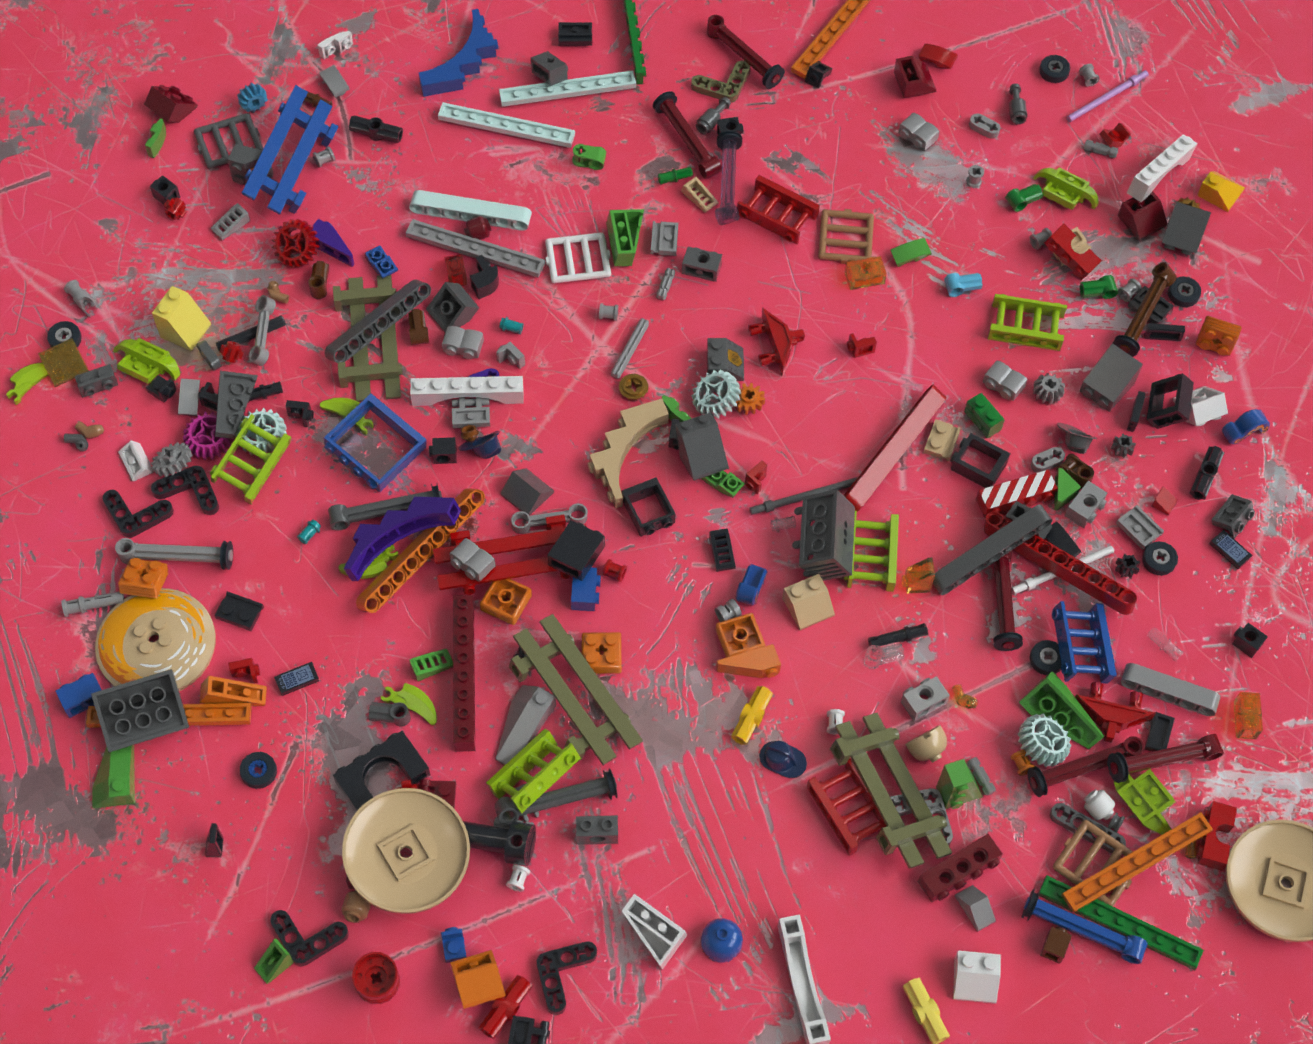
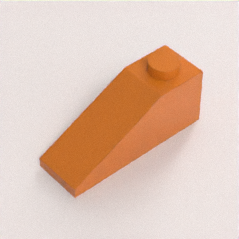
(754, 663)
(222, 690)

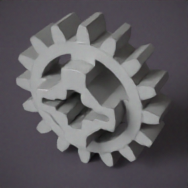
(171, 459)

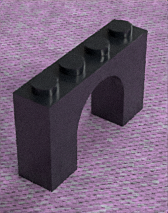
(395, 750)

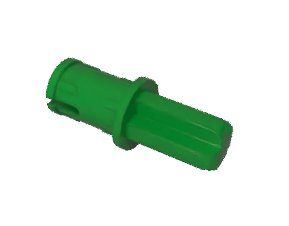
(674, 175)

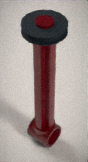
(771, 74)
(707, 164)
(1007, 639)
(1206, 747)
(1040, 780)

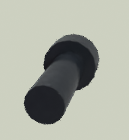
(504, 840)

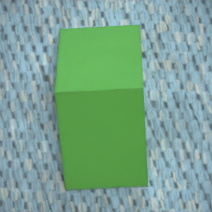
(1067, 489)
(273, 962)

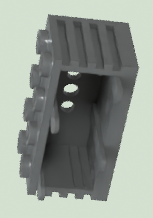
(829, 537)

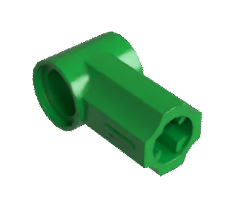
(1019, 199)
(1103, 287)

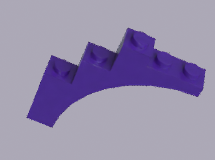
(396, 525)

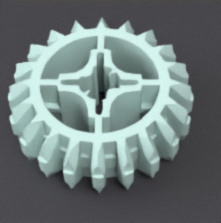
(724, 385)
(261, 419)
(1049, 743)

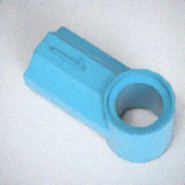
(959, 284)

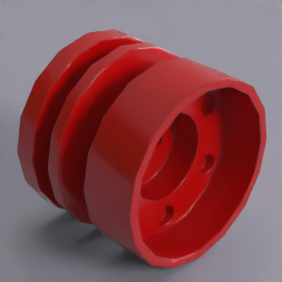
(375, 965)

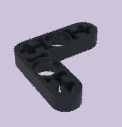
(189, 482)
(129, 519)
(301, 945)
(558, 965)

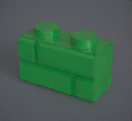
(984, 415)

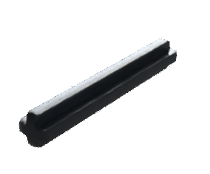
(250, 333)

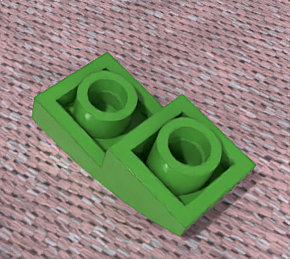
(157, 140)
(911, 251)
(673, 409)
(725, 483)

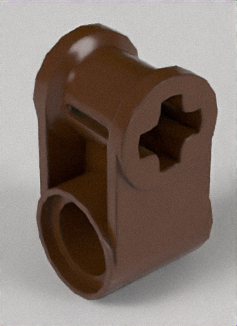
(1077, 469)

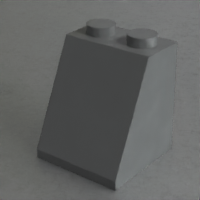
(1185, 228)
(1111, 378)
(701, 446)

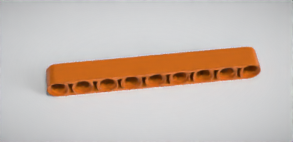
(416, 558)

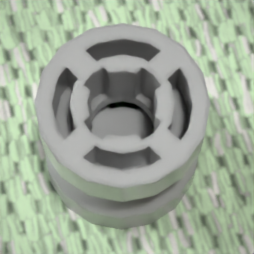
(728, 611)

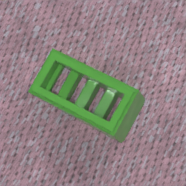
(423, 659)

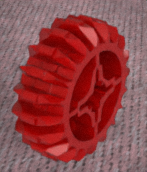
(286, 242)

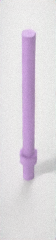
(1132, 81)

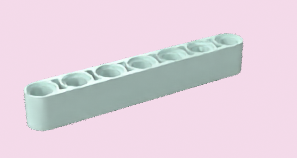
(467, 208)

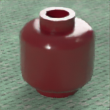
(478, 228)

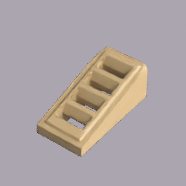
(690, 194)

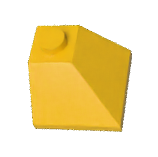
(1220, 190)

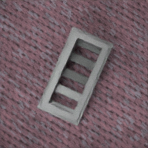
(233, 213)

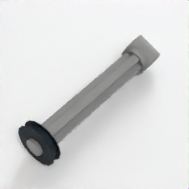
(220, 555)

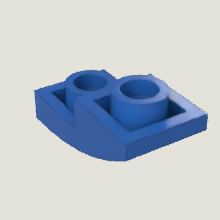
(381, 262)

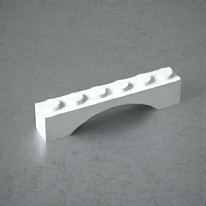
(1153, 173)
(499, 388)
(802, 982)

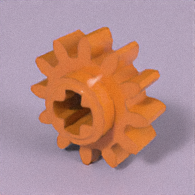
(750, 399)

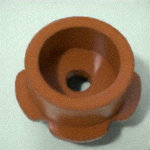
(469, 433)

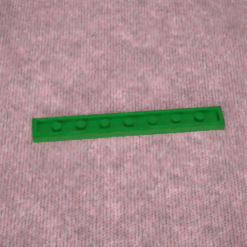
(1126, 924)

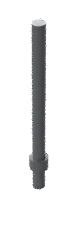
(769, 505)

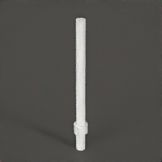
(1030, 583)

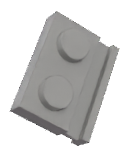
(664, 238)
(1139, 527)

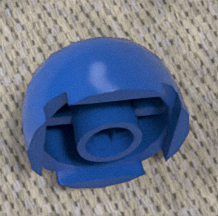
(721, 940)

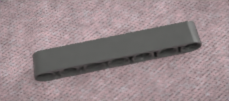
(385, 317)
(991, 549)

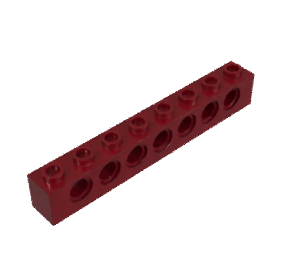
(463, 673)

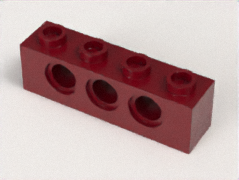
(983, 847)

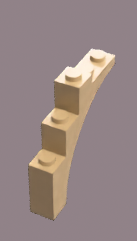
(633, 426)

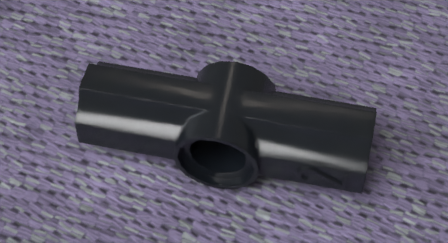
(375, 129)
(1203, 480)

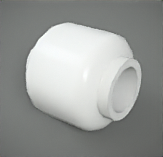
(1099, 805)

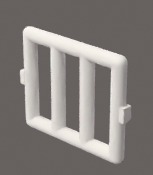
(550, 259)

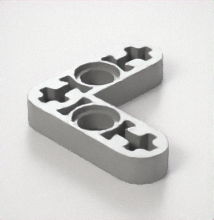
(936, 807)

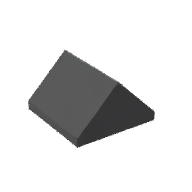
(526, 491)

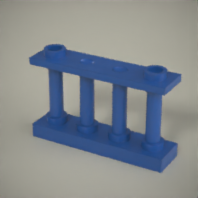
(1098, 633)

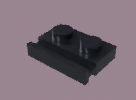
(575, 33)
(1160, 311)
(239, 611)

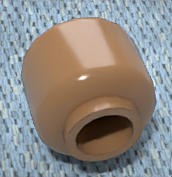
(355, 907)

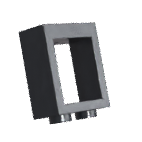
(1175, 414)
(973, 473)
(642, 491)

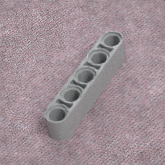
(1170, 689)

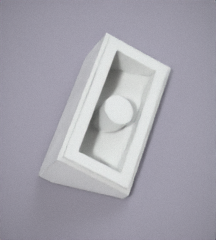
(135, 460)

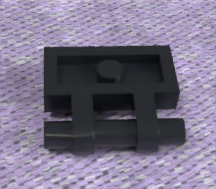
(523, 1030)

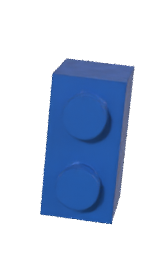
(584, 592)
(77, 695)

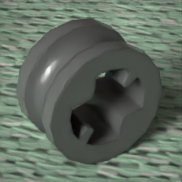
(1116, 822)

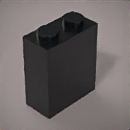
(576, 550)

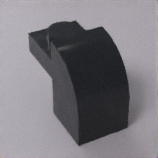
(486, 280)

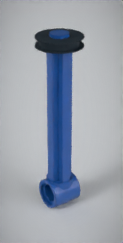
(1131, 947)

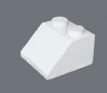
(1206, 405)
(976, 976)

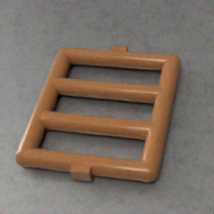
(824, 227)
(1102, 837)

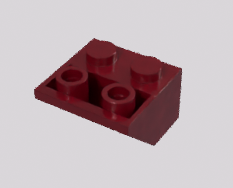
(913, 77)
(169, 103)
(1143, 217)

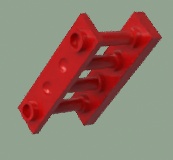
(784, 196)
(829, 806)

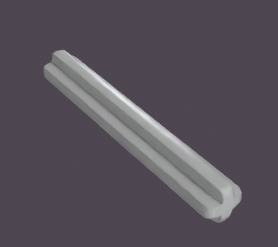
(629, 349)

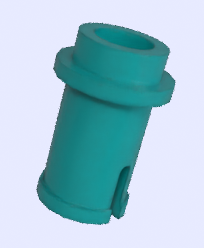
(511, 325)
(309, 531)

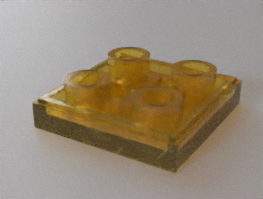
(63, 362)

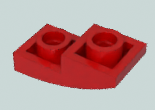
(940, 56)

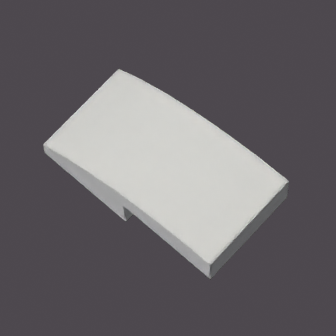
(336, 42)

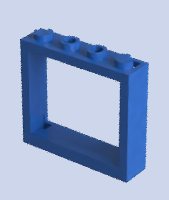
(394, 421)

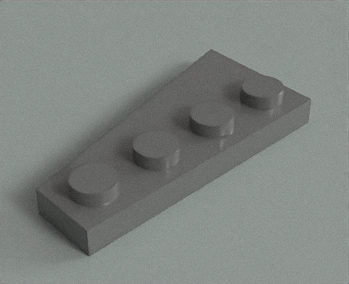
(232, 401)

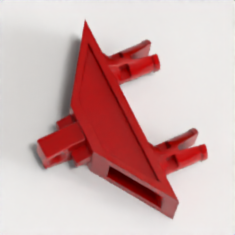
(780, 338)
(1114, 716)

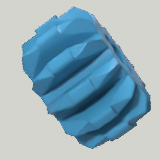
(252, 97)

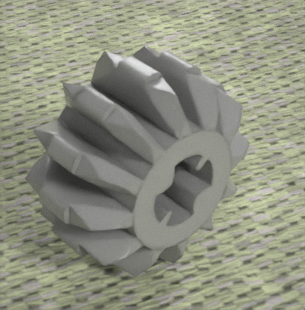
(1049, 388)

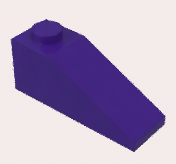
(331, 242)

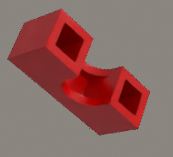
(1060, 244)
(1211, 851)

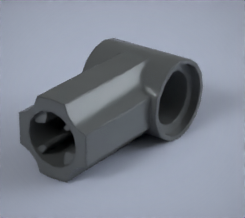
(387, 713)

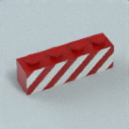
(1025, 490)

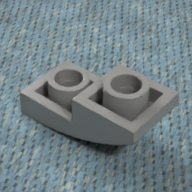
(334, 81)
(189, 397)

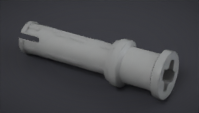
(83, 604)

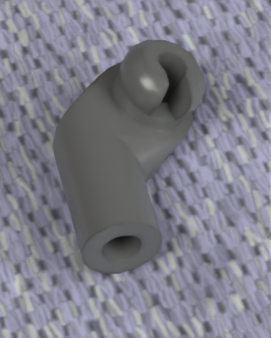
(78, 439)

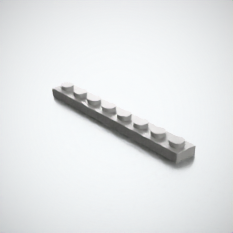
(474, 247)

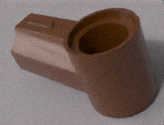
(319, 279)
(418, 329)

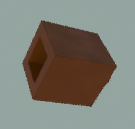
(1056, 944)

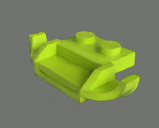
(1066, 188)
(145, 360)
(1147, 800)

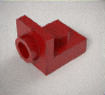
(1116, 136)
(862, 347)
(756, 475)
(244, 667)

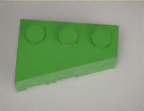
(623, 234)
(957, 785)

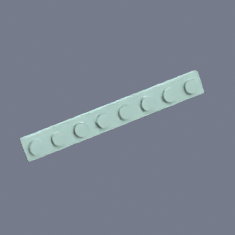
(567, 88)
(506, 125)

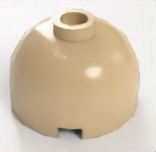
(928, 745)

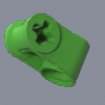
(591, 156)

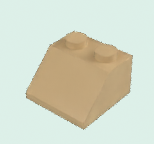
(808, 602)

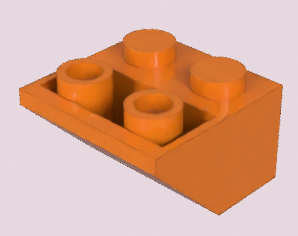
(477, 979)

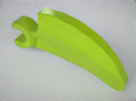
(25, 380)
(343, 407)
(378, 565)
(415, 701)

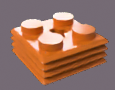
(1218, 336)
(143, 578)
(506, 610)
(745, 627)
(603, 641)

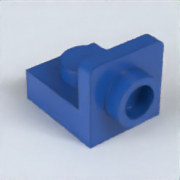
(453, 944)

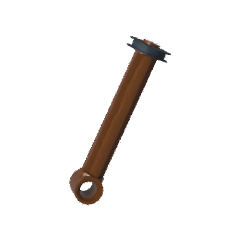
(1163, 277)

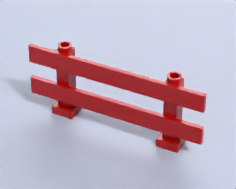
(555, 526)

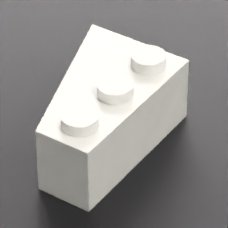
(655, 930)

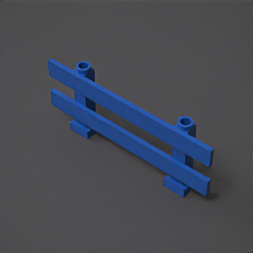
(314, 128)

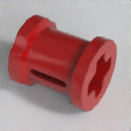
(614, 570)

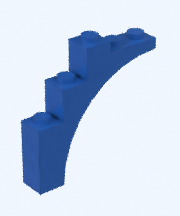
(452, 74)

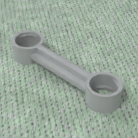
(258, 353)
(538, 520)

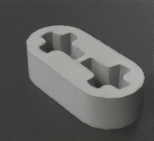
(984, 126)
(1046, 457)

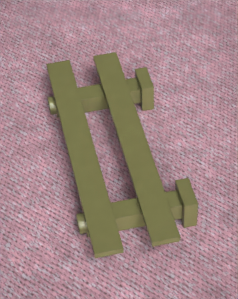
(362, 372)
(539, 659)
(895, 833)

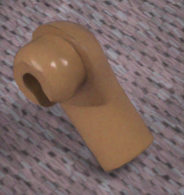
(275, 294)
(89, 431)

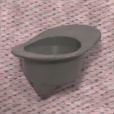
(1076, 439)

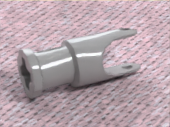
(80, 296)

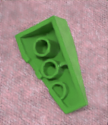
(1055, 699)
(115, 779)

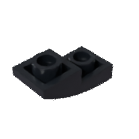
(1062, 540)

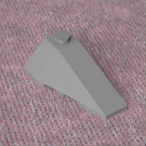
(524, 720)

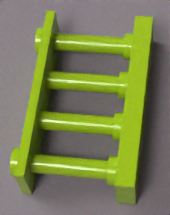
(1022, 336)
(260, 475)
(889, 560)
(527, 759)

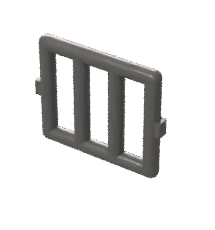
(214, 127)

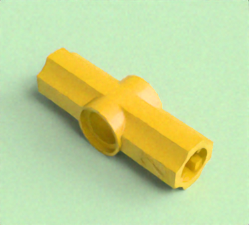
(751, 715)

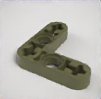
(724, 88)

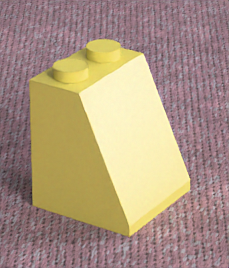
(180, 319)

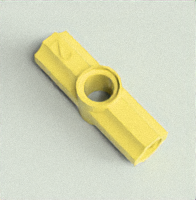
(926, 1011)

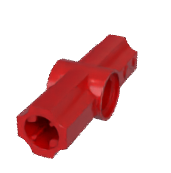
(505, 1007)

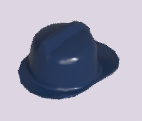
(484, 446)
(783, 759)

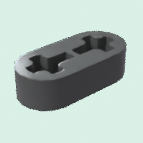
(209, 355)

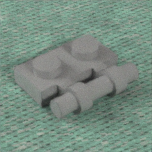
(476, 416)

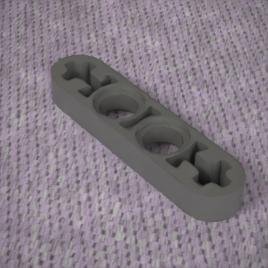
(1077, 815)

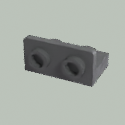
(96, 380)
(1234, 515)

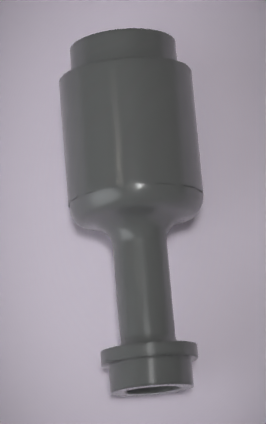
(1017, 105)
(710, 117)

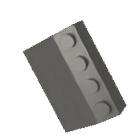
(140, 710)

